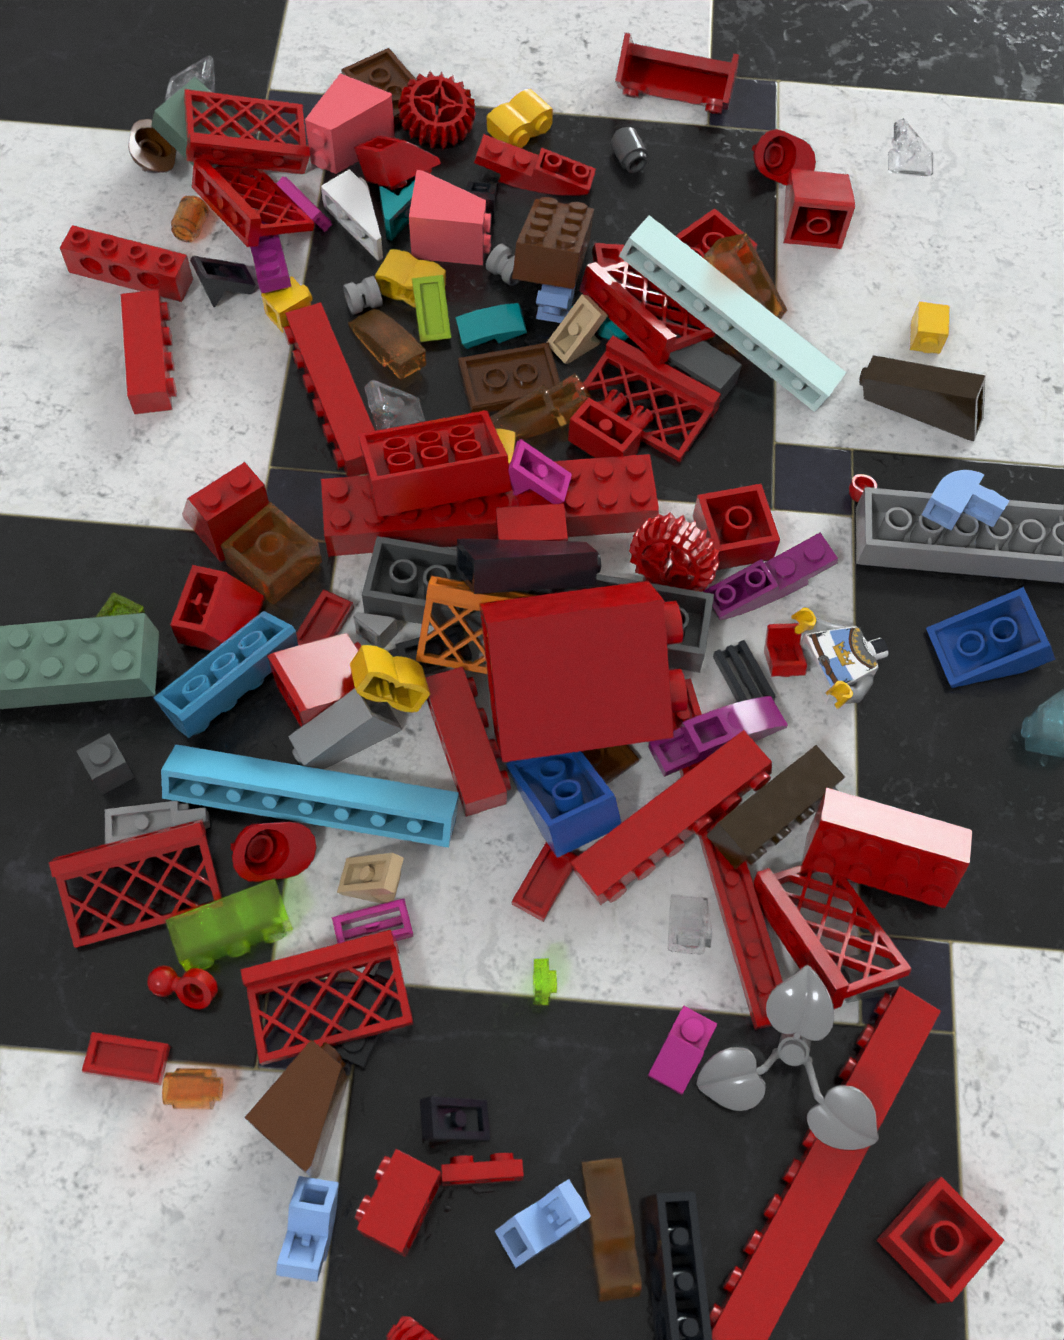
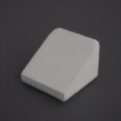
(375, 628)

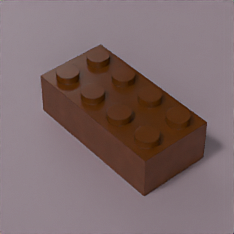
(553, 243)

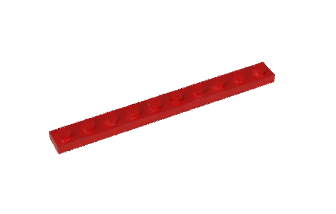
(738, 908)

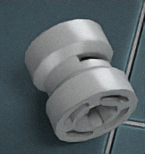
(502, 263)
(362, 295)

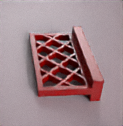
(246, 150)
(237, 209)
(637, 317)
(666, 381)
(120, 854)
(805, 947)
(319, 964)

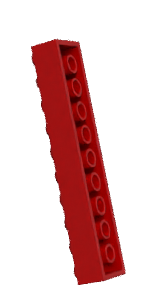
(601, 499)

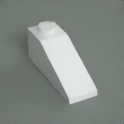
(350, 204)

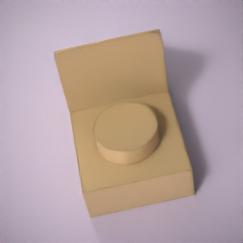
(577, 330)
(371, 877)

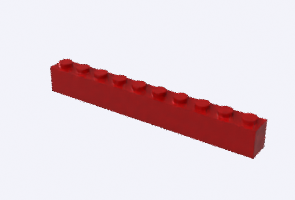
(820, 1178)

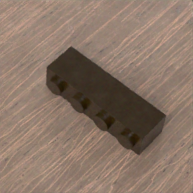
(774, 808)

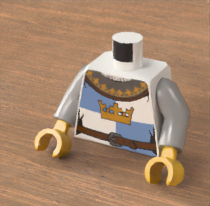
(838, 658)

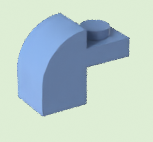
(554, 303)

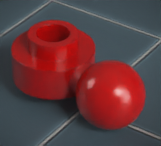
(193, 989)

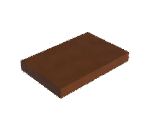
(383, 72)
(507, 375)

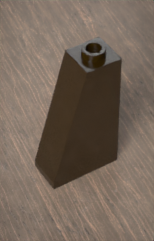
(927, 393)

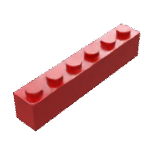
(331, 383)
(672, 818)

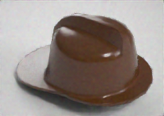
(149, 148)

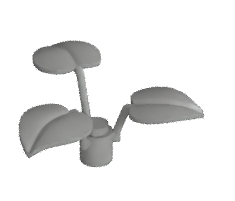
(801, 1013)

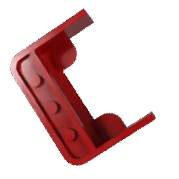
(675, 76)

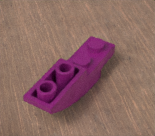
(270, 264)
(772, 580)
(711, 730)

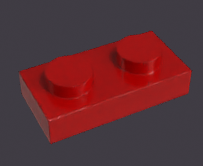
(465, 1171)

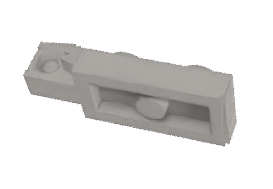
(146, 818)

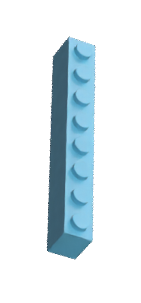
(310, 795)

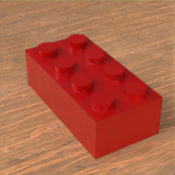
(887, 848)

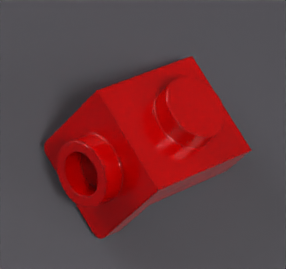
(784, 651)

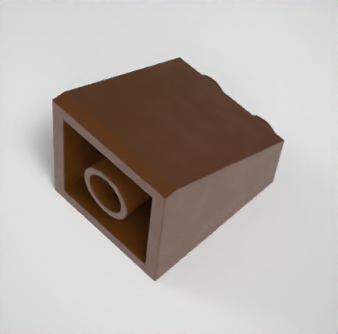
(303, 1107)

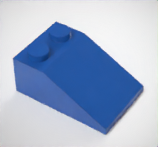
(991, 640)
(565, 799)

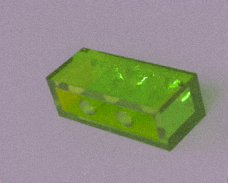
(229, 926)

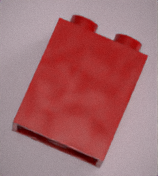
(582, 669)

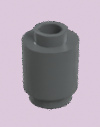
(629, 149)

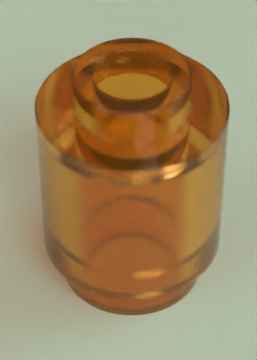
(189, 218)
(192, 1088)

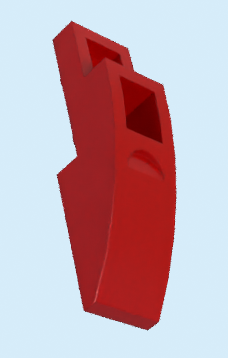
(538, 173)

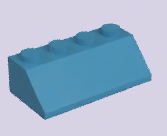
(225, 674)

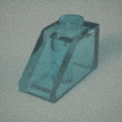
(1046, 727)

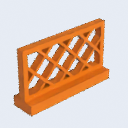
(455, 594)

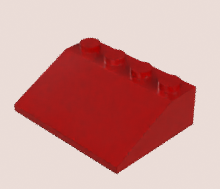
(434, 463)

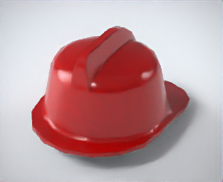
(780, 152)
(273, 850)

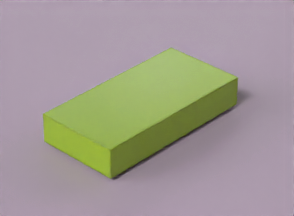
(431, 308)

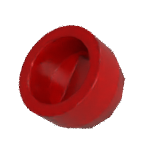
(858, 484)

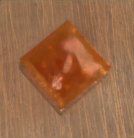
(272, 553)

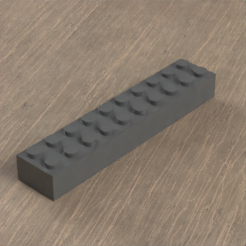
(401, 575)

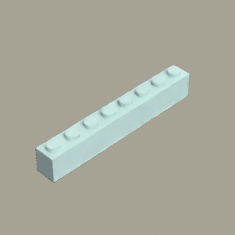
(731, 313)

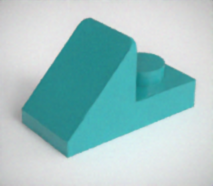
(395, 209)

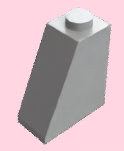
(343, 731)

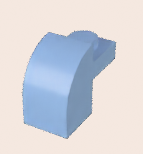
(962, 493)
(542, 1223)
(308, 1229)

